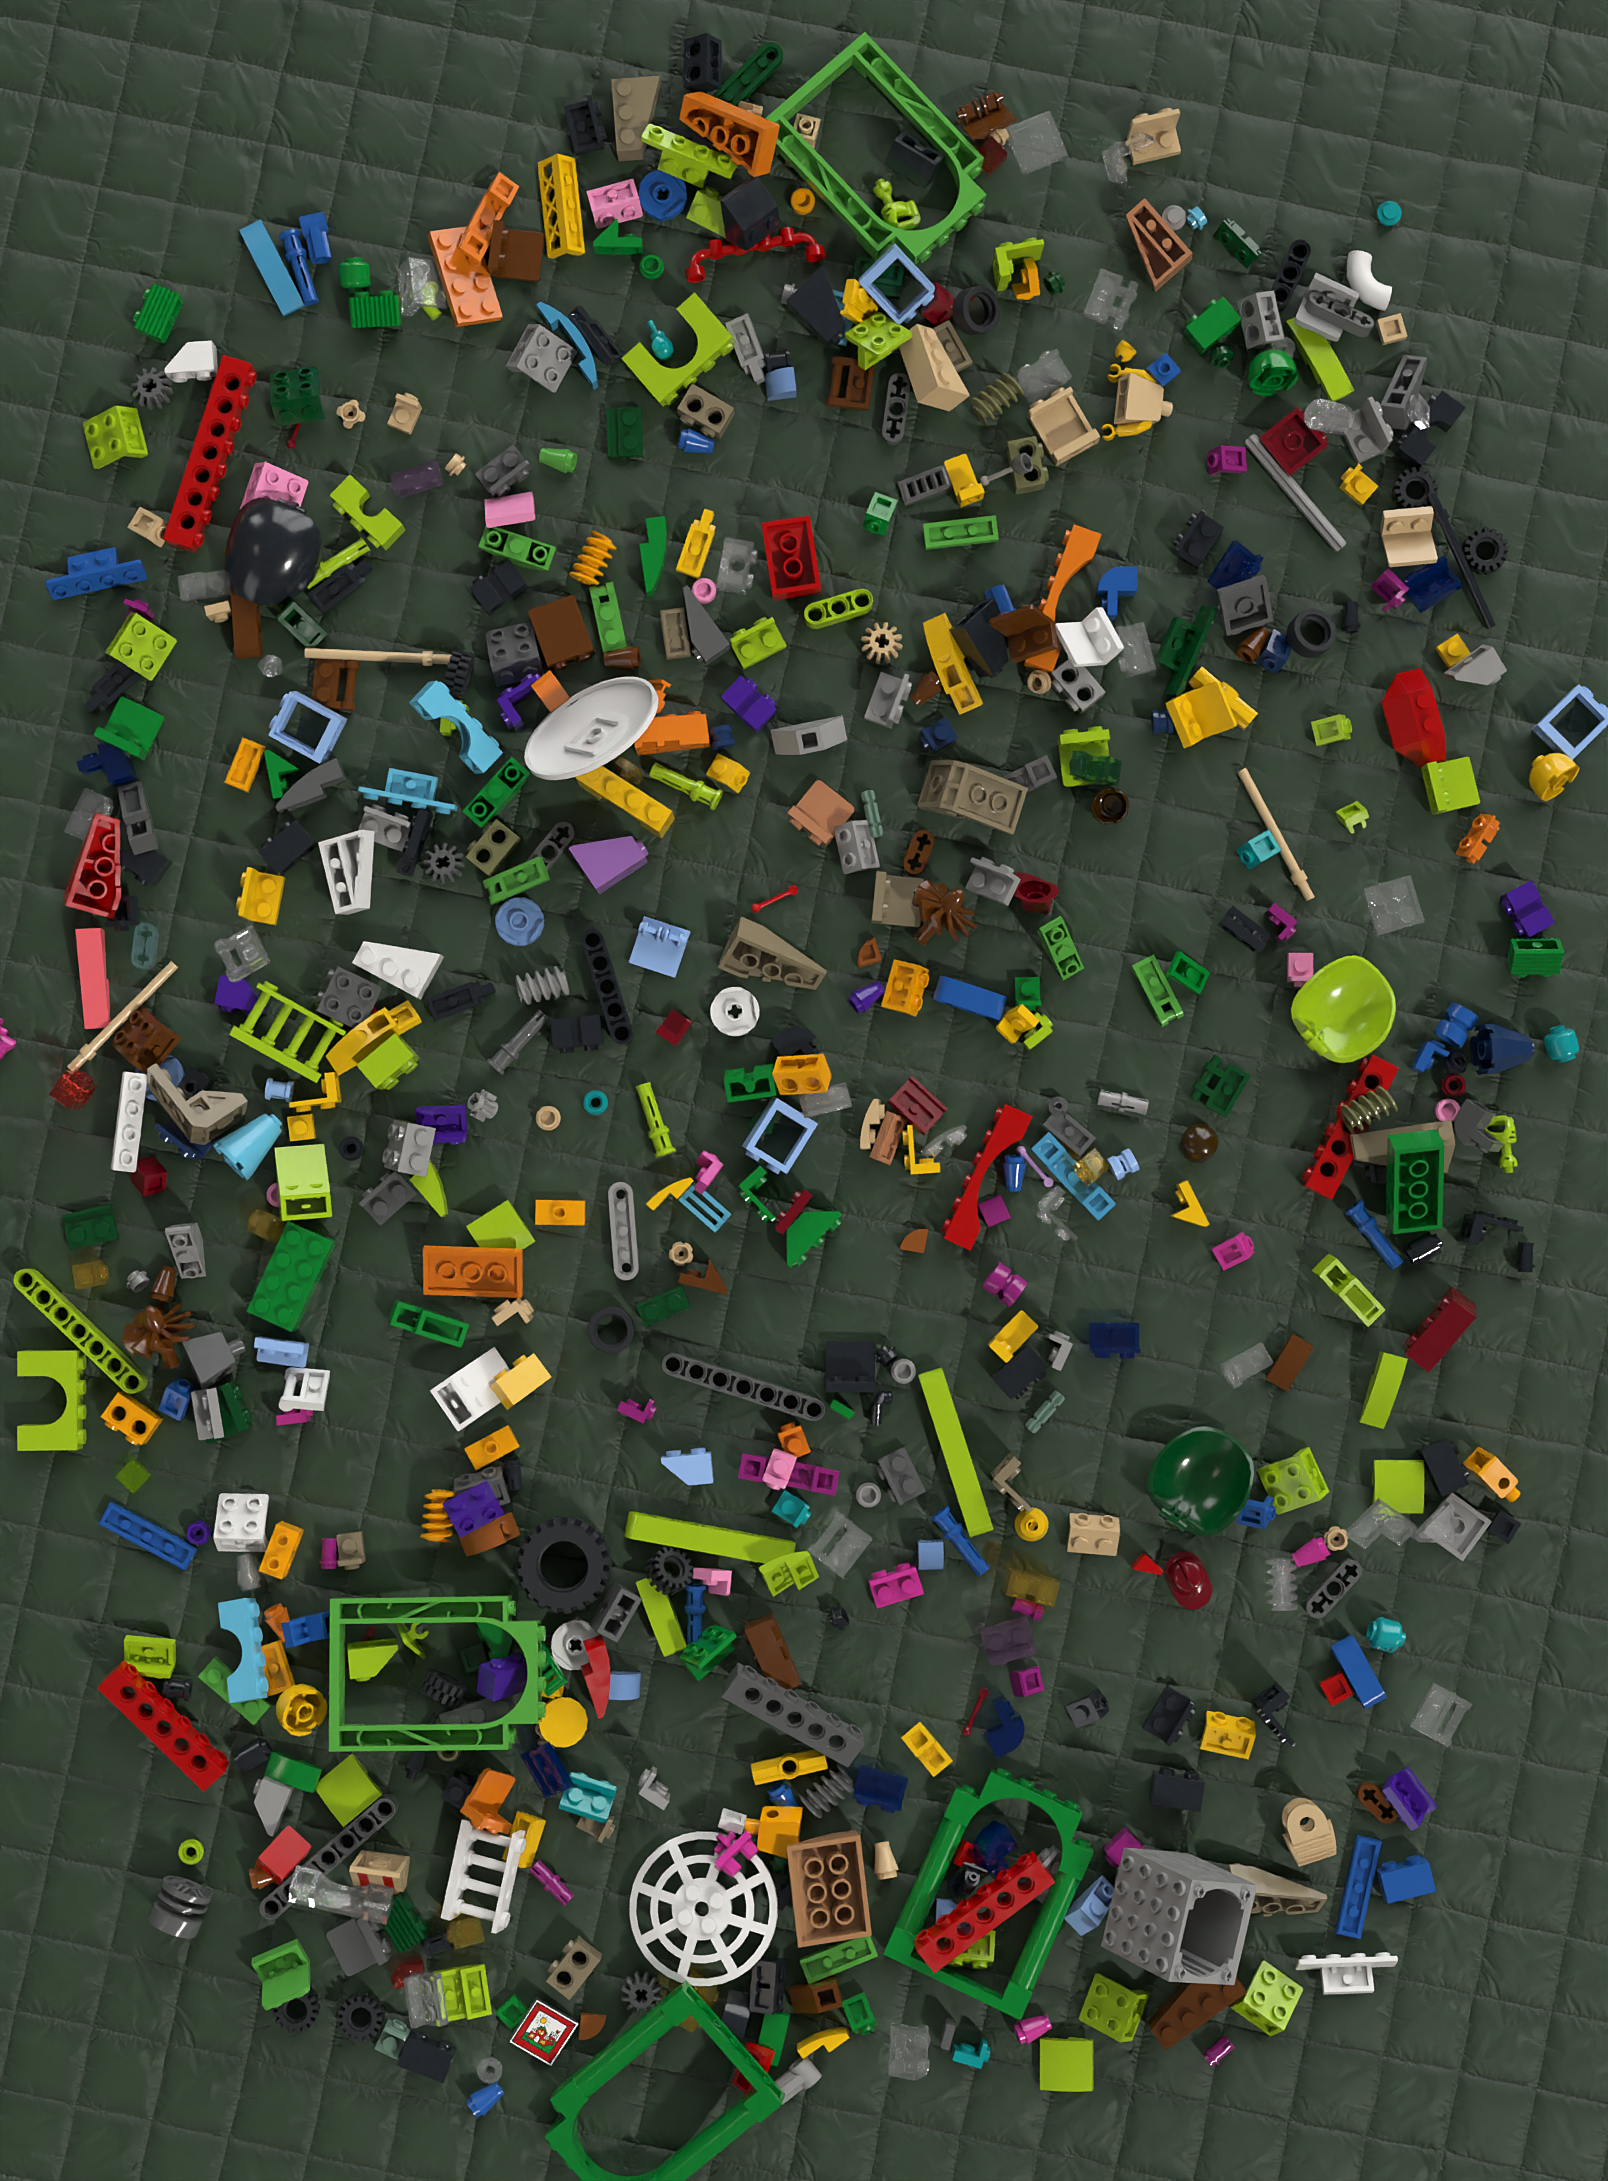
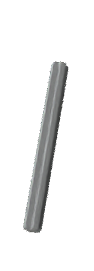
(1296, 494)

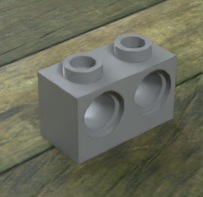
(1260, 319)
(1082, 681)

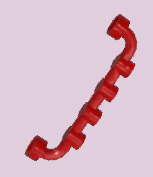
(787, 238)

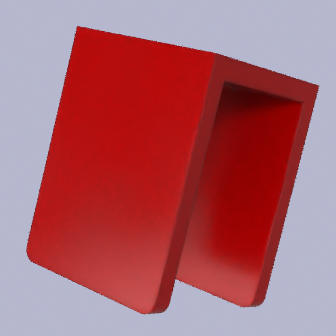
(283, 1855)

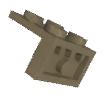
(894, 900)
(1009, 1469)

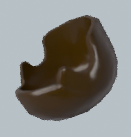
(1110, 806)
(1198, 1143)

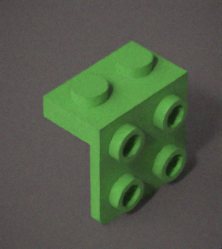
(283, 1974)

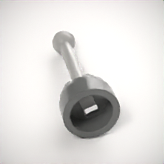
(1020, 464)

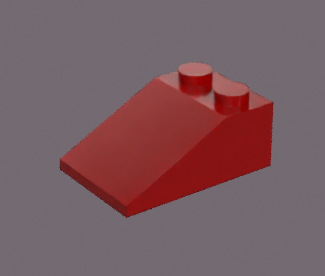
(791, 558)

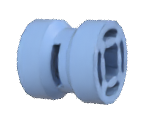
(1128, 1162)

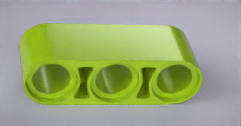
(847, 600)

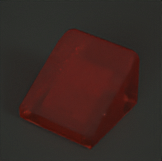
(993, 155)

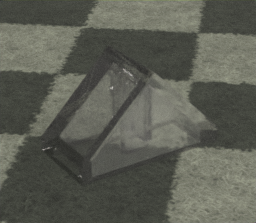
(1438, 1526)

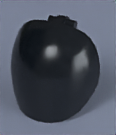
(272, 551)

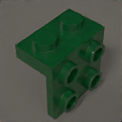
(296, 396)
(233, 1411)

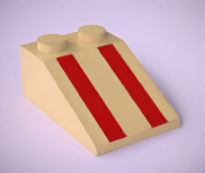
(380, 1869)

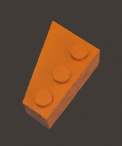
(674, 734)

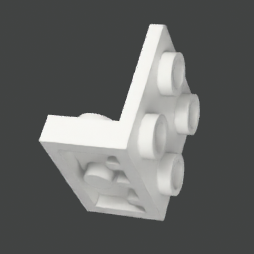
(1090, 641)
(241, 1522)

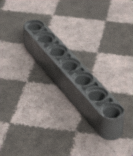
(731, 1386)
(336, 1846)

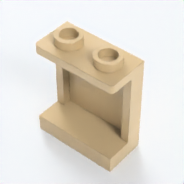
(1062, 426)

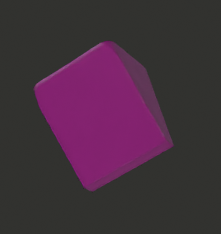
(994, 1211)
(1026, 1681)

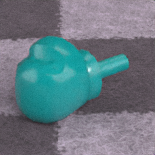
(661, 344)

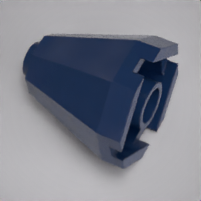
(1499, 1049)

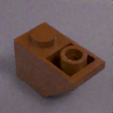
(817, 1996)

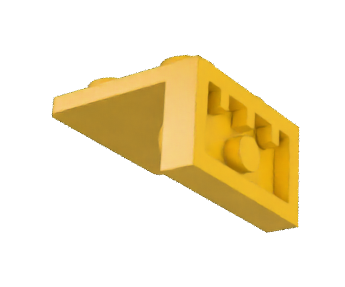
(1201, 713)
(260, 896)

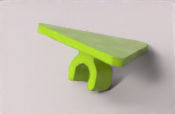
(409, 1637)

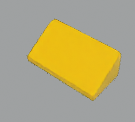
(533, 1830)

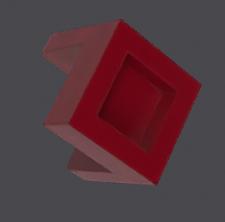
(940, 307)
(674, 1028)
(149, 1176)

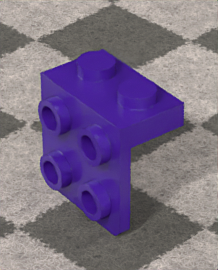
(511, 697)

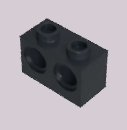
(702, 63)
(768, 1985)

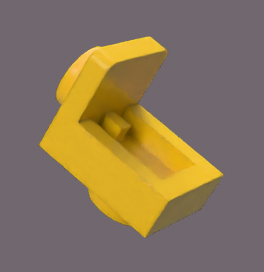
(728, 773)

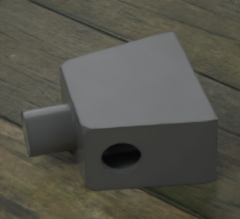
(212, 1357)

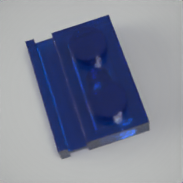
(547, 1770)

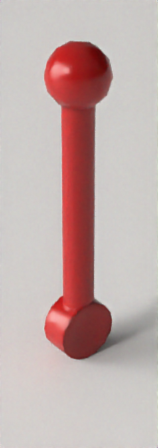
(791, 891)

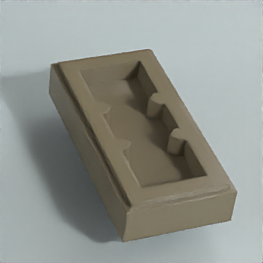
(675, 633)

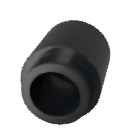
(1423, 1248)
(252, 1754)

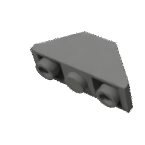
(809, 736)
(187, 1249)

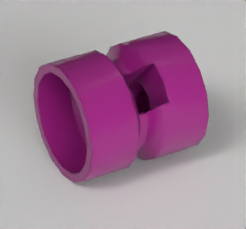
(1004, 1284)

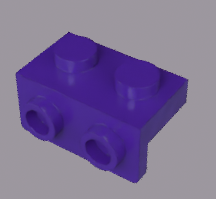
(448, 1120)
(473, 1509)
(1408, 1797)

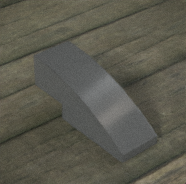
(311, 786)
(137, 818)

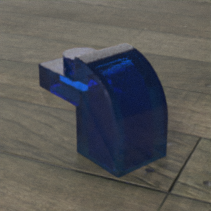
(111, 759)
(1009, 1733)
(992, 1846)

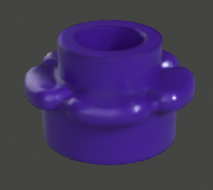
(192, 1533)

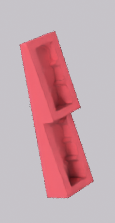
(93, 977)

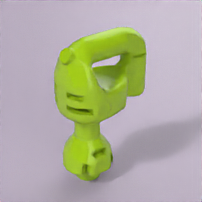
(896, 210)
(1507, 1137)

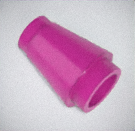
(1311, 1552)
(1031, 2028)

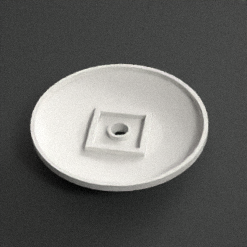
(591, 729)

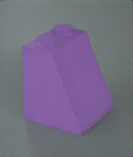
(610, 860)

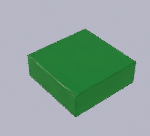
(841, 1408)
(511, 2012)

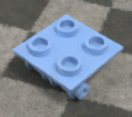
(659, 946)

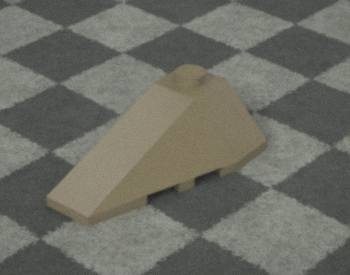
(763, 954)
(1372, 1146)
(1277, 1893)

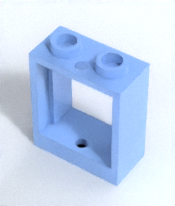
(879, 267)
(329, 737)
(1555, 739)
(773, 1105)

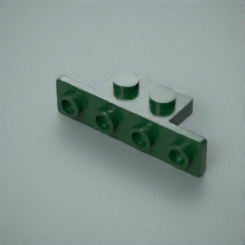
(1182, 647)

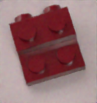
(1293, 442)

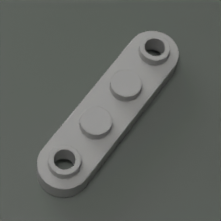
(623, 1231)

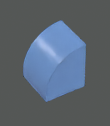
(780, 384)
(930, 1554)
(624, 1685)

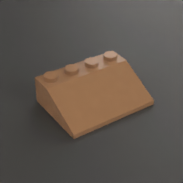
(828, 1889)

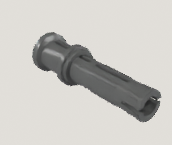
(510, 1050)

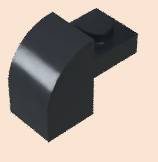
(794, 1040)
(736, 2013)

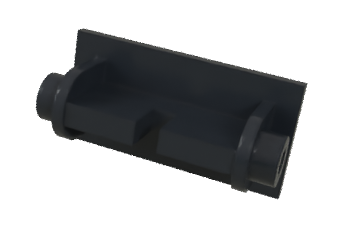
(965, 1881)

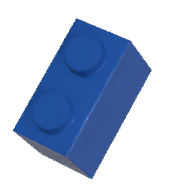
(1405, 1879)

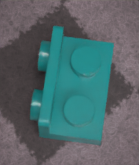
(588, 1797)

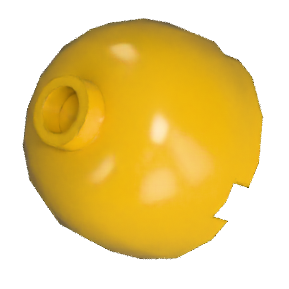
(1551, 773)
(300, 1709)

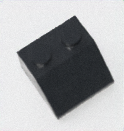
(749, 214)

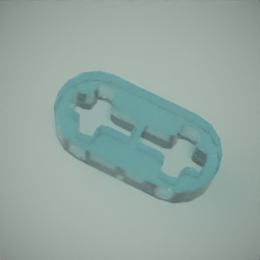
(138, 946)

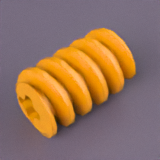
(592, 559)
(437, 1517)

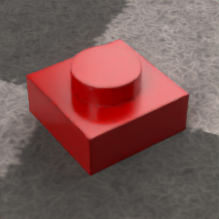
(1336, 1688)
(964, 1854)

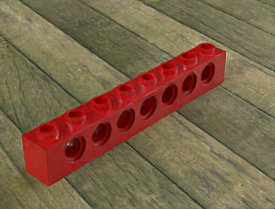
(229, 371)

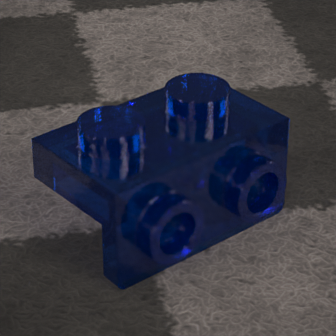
(1235, 566)
(1431, 584)
(1114, 1338)
(879, 1788)

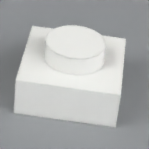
(732, 1821)

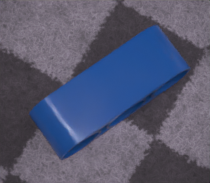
(969, 998)
(1358, 1672)

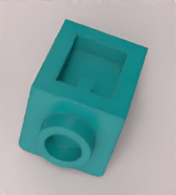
(1258, 849)
(792, 1509)
(967, 2055)

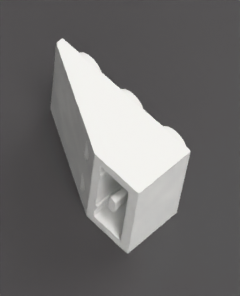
(468, 1391)

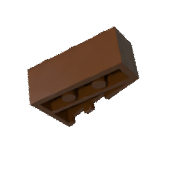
(771, 1651)

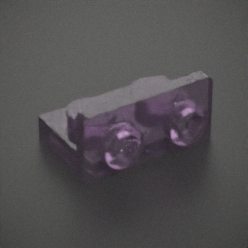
(417, 479)
(1008, 1641)

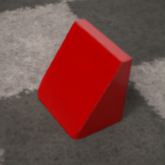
(1145, 1564)

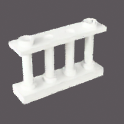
(460, 1881)

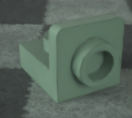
(392, 2038)

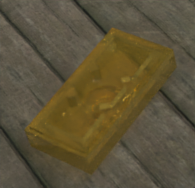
(628, 771)

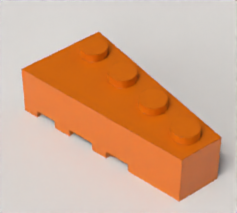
(734, 130)

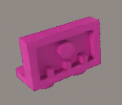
(895, 1585)

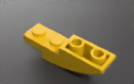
(950, 664)
(370, 1035)

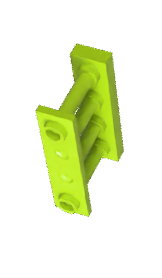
(288, 1056)

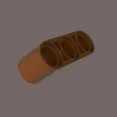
(246, 628)

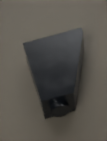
(818, 309)
(980, 641)

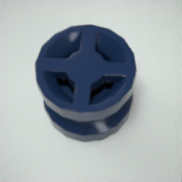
(1161, 722)
(721, 737)

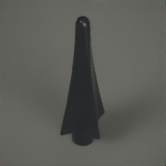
(417, 1760)

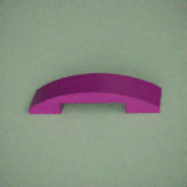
(803, 1475)

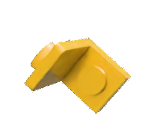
(963, 480)
(330, 1086)
(925, 1165)
(1013, 1335)

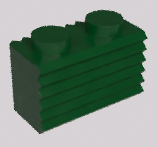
(663, 1306)
(403, 1924)

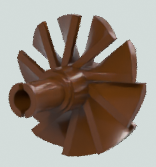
(940, 910)
(156, 1333)

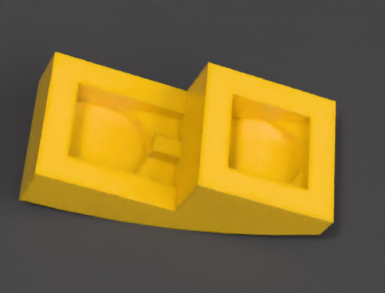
(675, 1189)
(927, 1749)
(829, 2038)

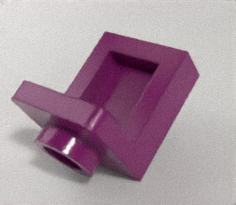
(1390, 589)

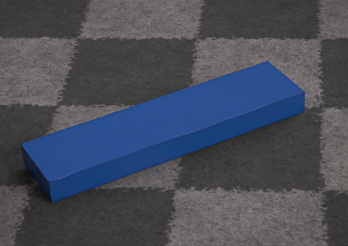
(148, 1535)
(1358, 1886)

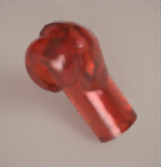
(404, 1970)

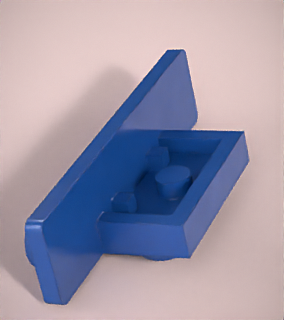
(95, 572)

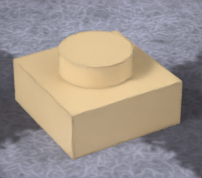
(1391, 329)
(219, 612)

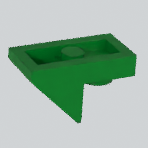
(610, 243)
(276, 769)
(1187, 973)

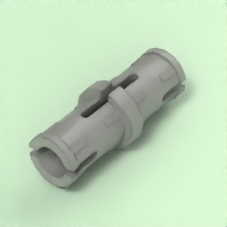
(1123, 1102)

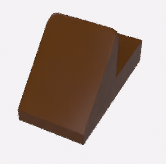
(711, 1281)

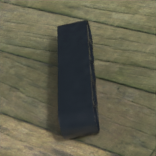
(599, 978)

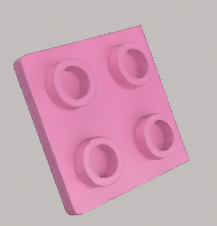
(274, 483)

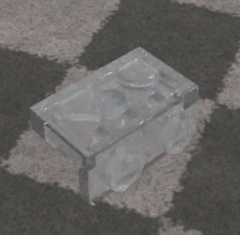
(1137, 654)
(834, 1099)
(909, 2051)

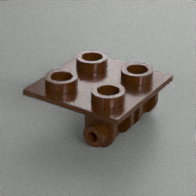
(989, 118)

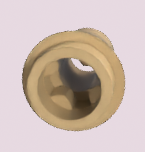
(885, 1863)

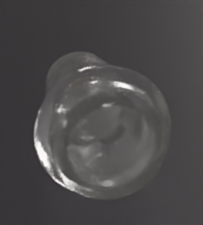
(247, 1574)

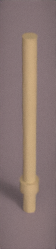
(427, 658)
(1298, 877)
(89, 1051)

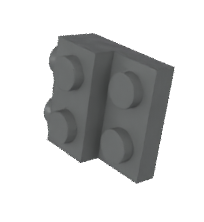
(1244, 605)

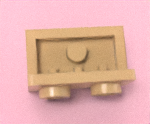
(508, 1309)
(1093, 1534)

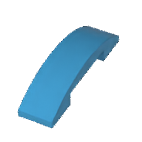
(272, 267)
(556, 319)
(1060, 1164)

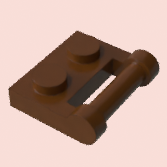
(858, 386)
(327, 683)

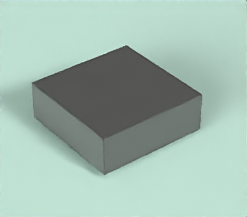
(947, 2033)

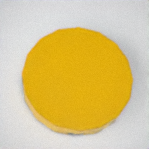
(563, 1722)

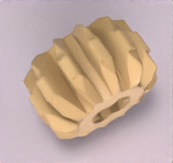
(873, 646)

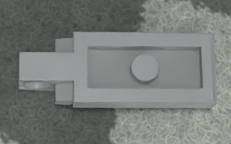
(747, 347)

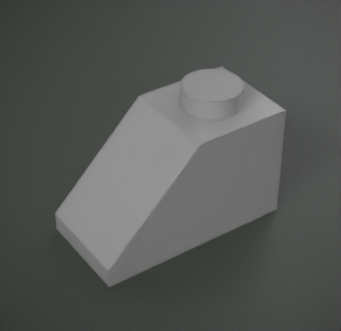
(1479, 667)
(271, 1802)

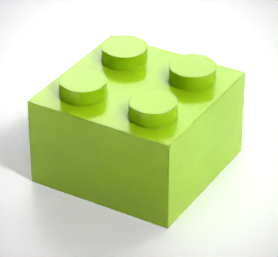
(389, 1062)

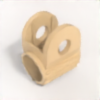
(1307, 1841)

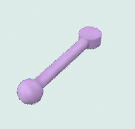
(1047, 1181)

